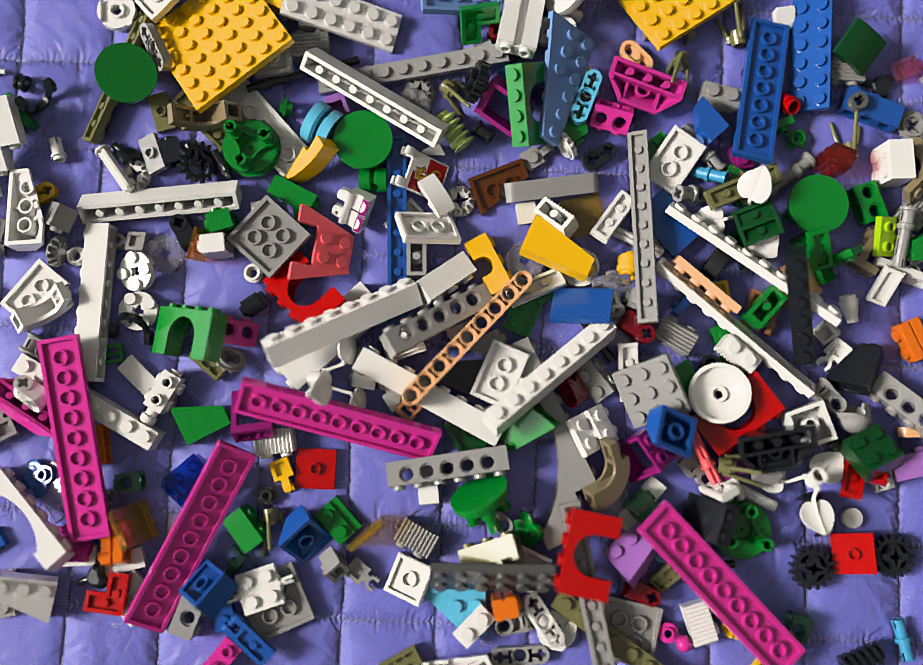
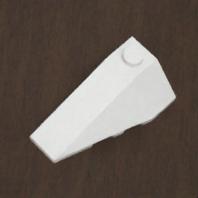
(24, 216)

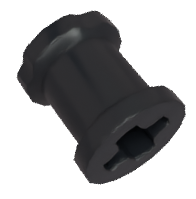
(483, 132)

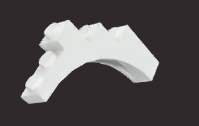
(11, 133)

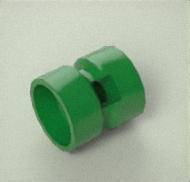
(373, 180)

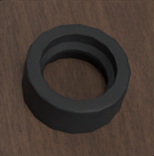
(715, 264)

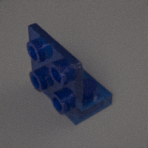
(182, 479)

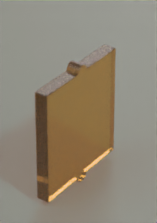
(193, 253)

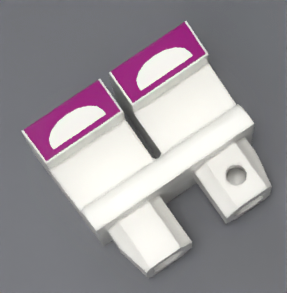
(355, 209)

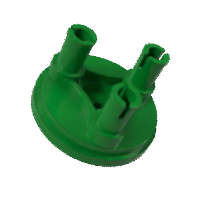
(125, 73)
(363, 140)
(250, 147)
(817, 203)
(481, 499)
(750, 532)

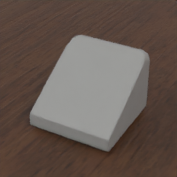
(434, 152)

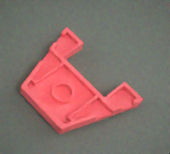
(330, 250)

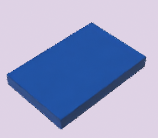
(667, 230)
(582, 306)

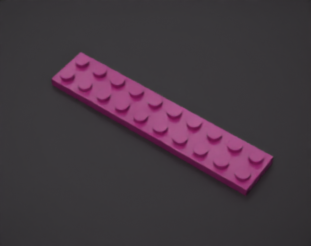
(336, 419)
(74, 438)
(190, 536)
(719, 587)

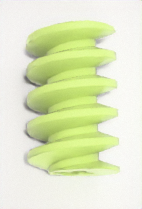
(454, 133)

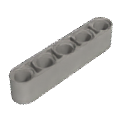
(551, 187)

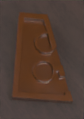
(489, 186)

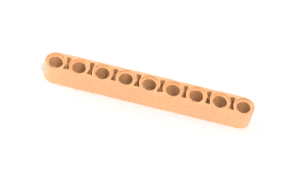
(472, 329)

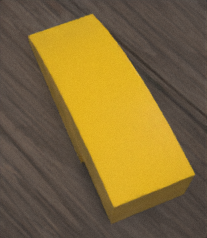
(312, 160)

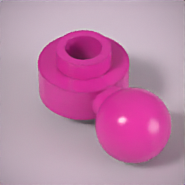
(682, 642)

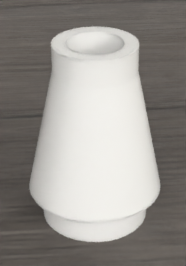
(849, 307)

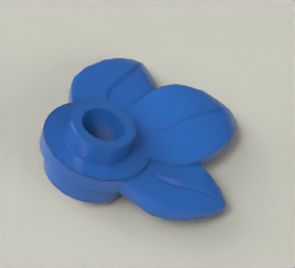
(38, 477)

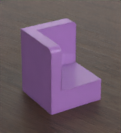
(337, 102)

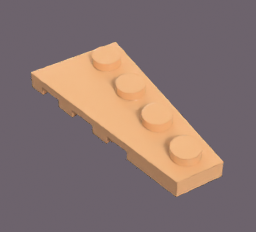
(700, 280)

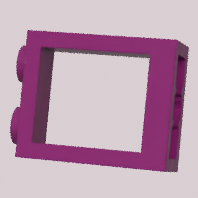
(495, 84)
(250, 431)
(658, 457)

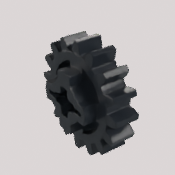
(476, 81)
(197, 154)
(810, 559)
(899, 561)

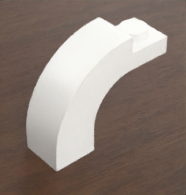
(43, 311)

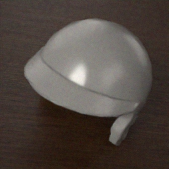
(855, 418)

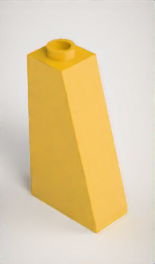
(555, 250)

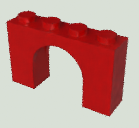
(286, 289)
(764, 408)
(569, 579)

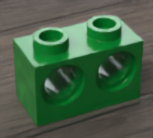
(861, 205)

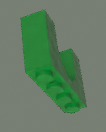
(520, 81)
(293, 196)
(208, 331)

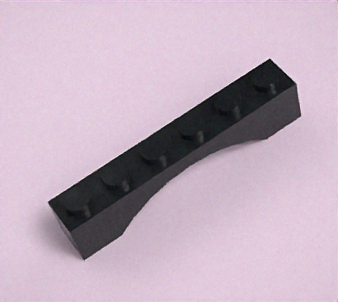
(799, 304)

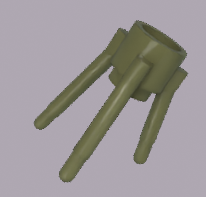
(738, 36)
(679, 63)
(450, 90)
(855, 137)
(728, 467)
(269, 518)

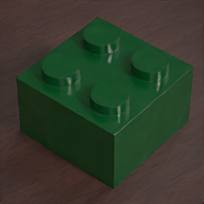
(872, 453)

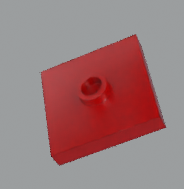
(315, 468)
(853, 553)

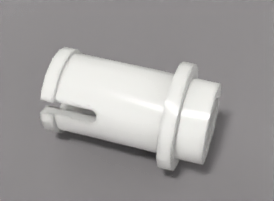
(58, 153)

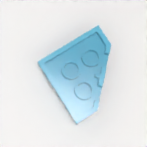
(456, 604)

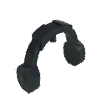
(50, 87)
(114, 327)

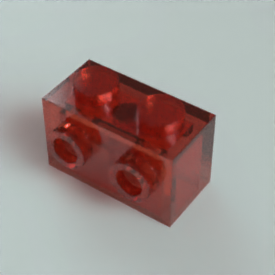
(835, 160)

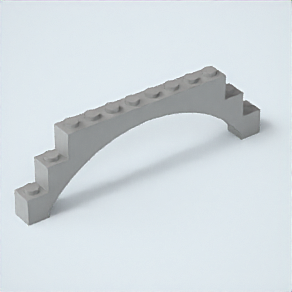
(572, 469)

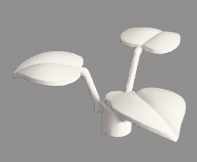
(755, 186)
(320, 382)
(825, 468)

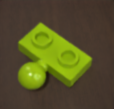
(884, 236)

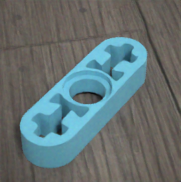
(575, 109)

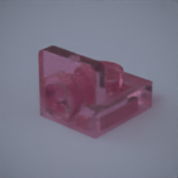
(906, 68)

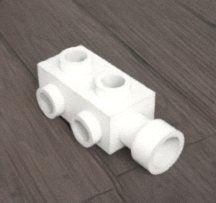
(165, 394)

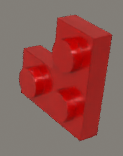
(853, 485)
(114, 599)

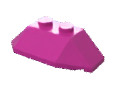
(644, 87)
(21, 413)

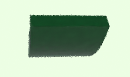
(859, 46)
(758, 222)

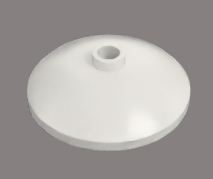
(728, 381)

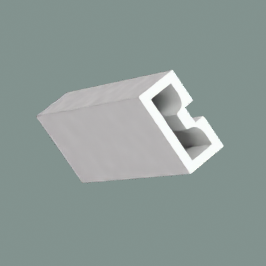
(520, 27)
(298, 370)

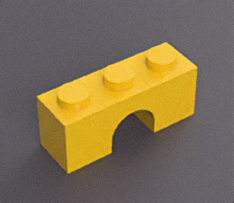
(482, 249)

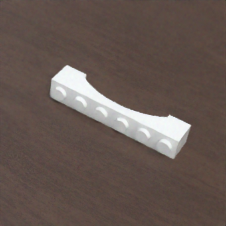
(51, 548)

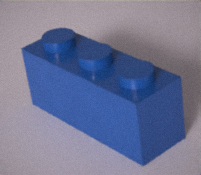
(878, 113)

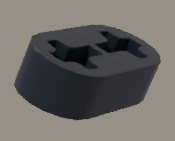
(597, 153)

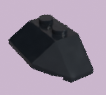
(777, 447)

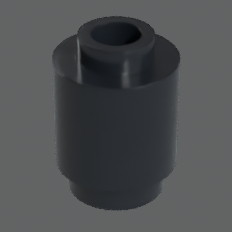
(254, 304)

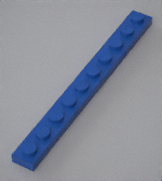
(396, 203)

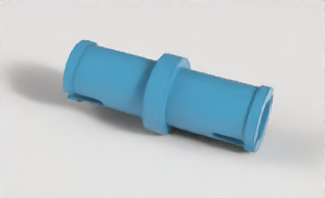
(709, 174)
(903, 639)

